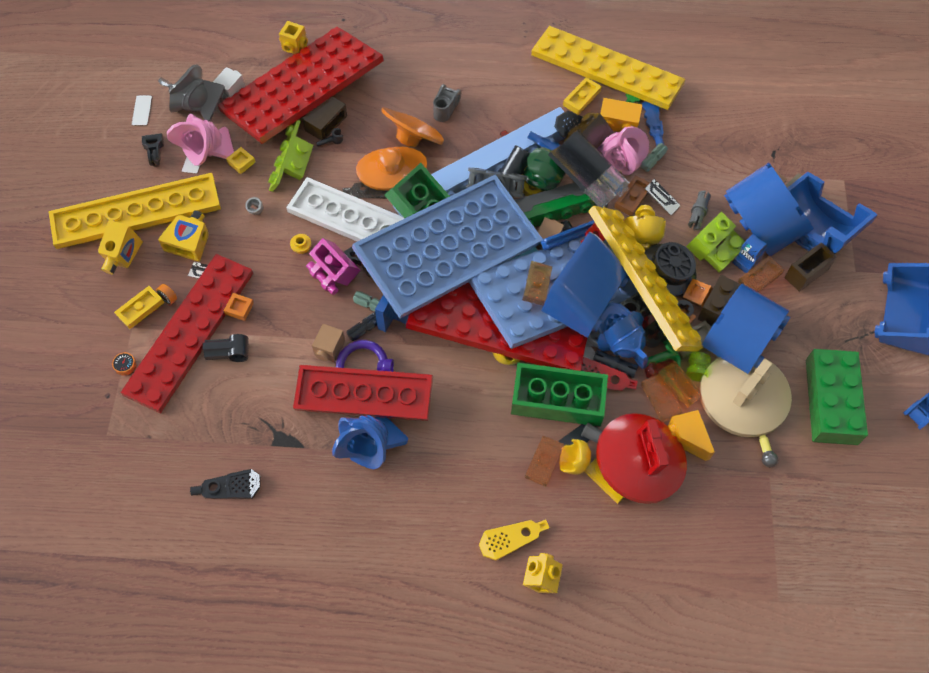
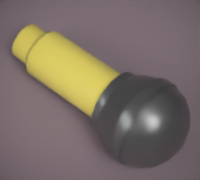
(769, 458)

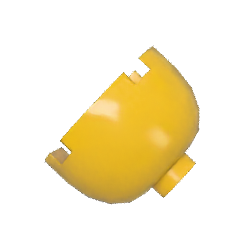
(647, 230)

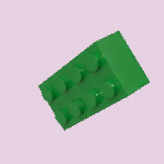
(416, 192)
(559, 394)
(836, 397)

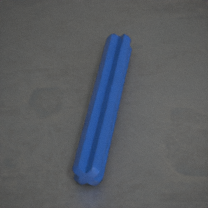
(566, 236)

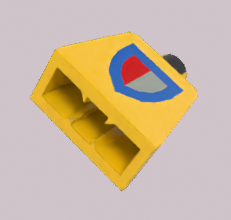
(186, 236)
(118, 246)

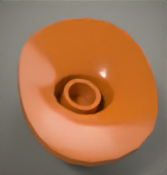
(412, 130)
(388, 166)

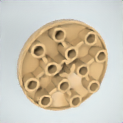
(746, 402)

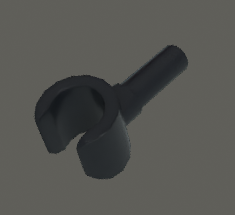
(336, 138)

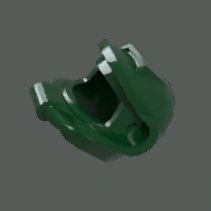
(545, 171)

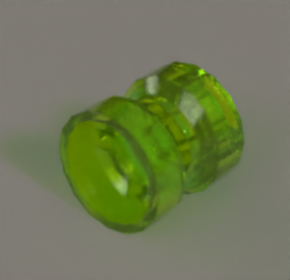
(698, 366)

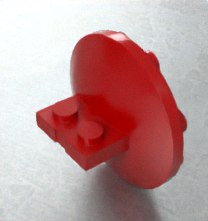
(641, 458)

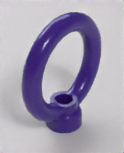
(384, 363)

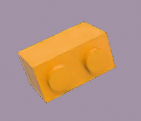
(620, 114)

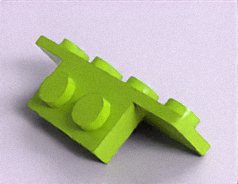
(293, 157)

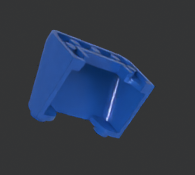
(586, 286)
(906, 307)

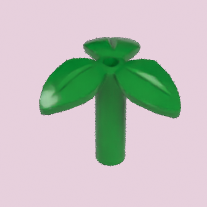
(669, 354)

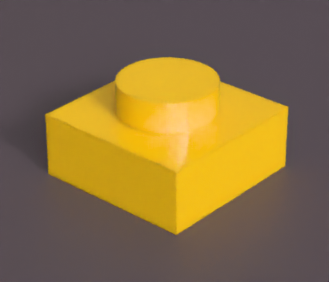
(240, 160)

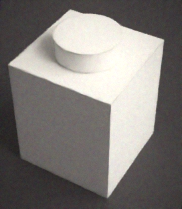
(231, 80)

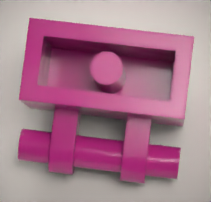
(334, 262)

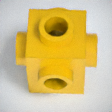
(293, 37)
(543, 573)

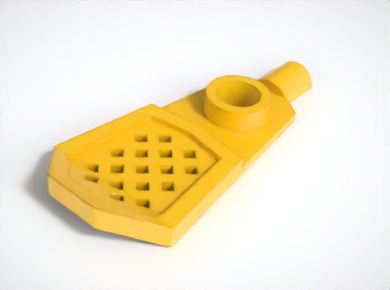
(514, 536)

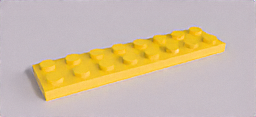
(608, 67)
(136, 209)
(646, 280)

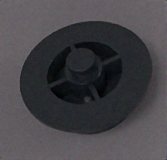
(674, 265)

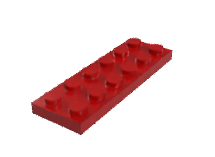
(363, 392)

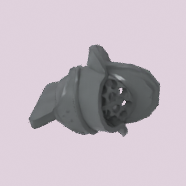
(194, 93)

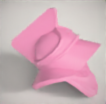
(200, 139)
(626, 149)

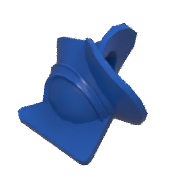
(623, 333)
(367, 439)

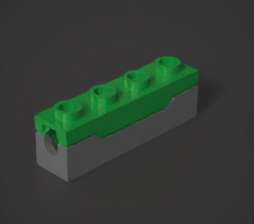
(555, 204)

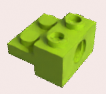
(706, 241)

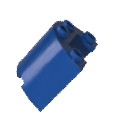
(768, 209)
(831, 223)
(746, 328)

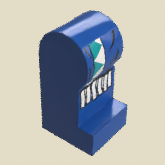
(750, 254)

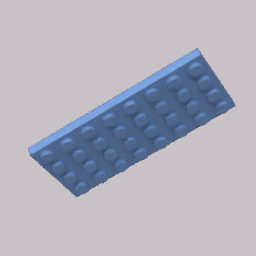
(446, 245)
(503, 289)

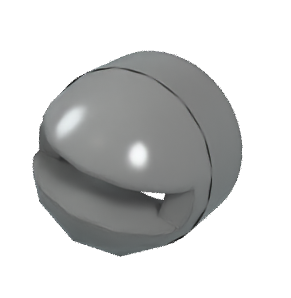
(255, 202)

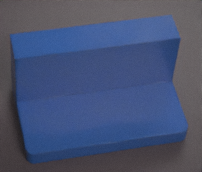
(386, 314)

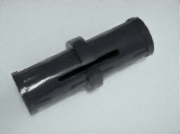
(616, 363)

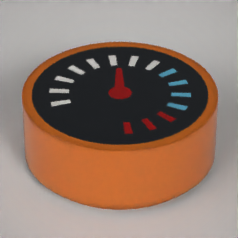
(166, 294)
(124, 364)

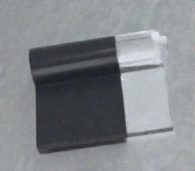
(589, 169)

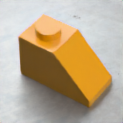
(692, 434)

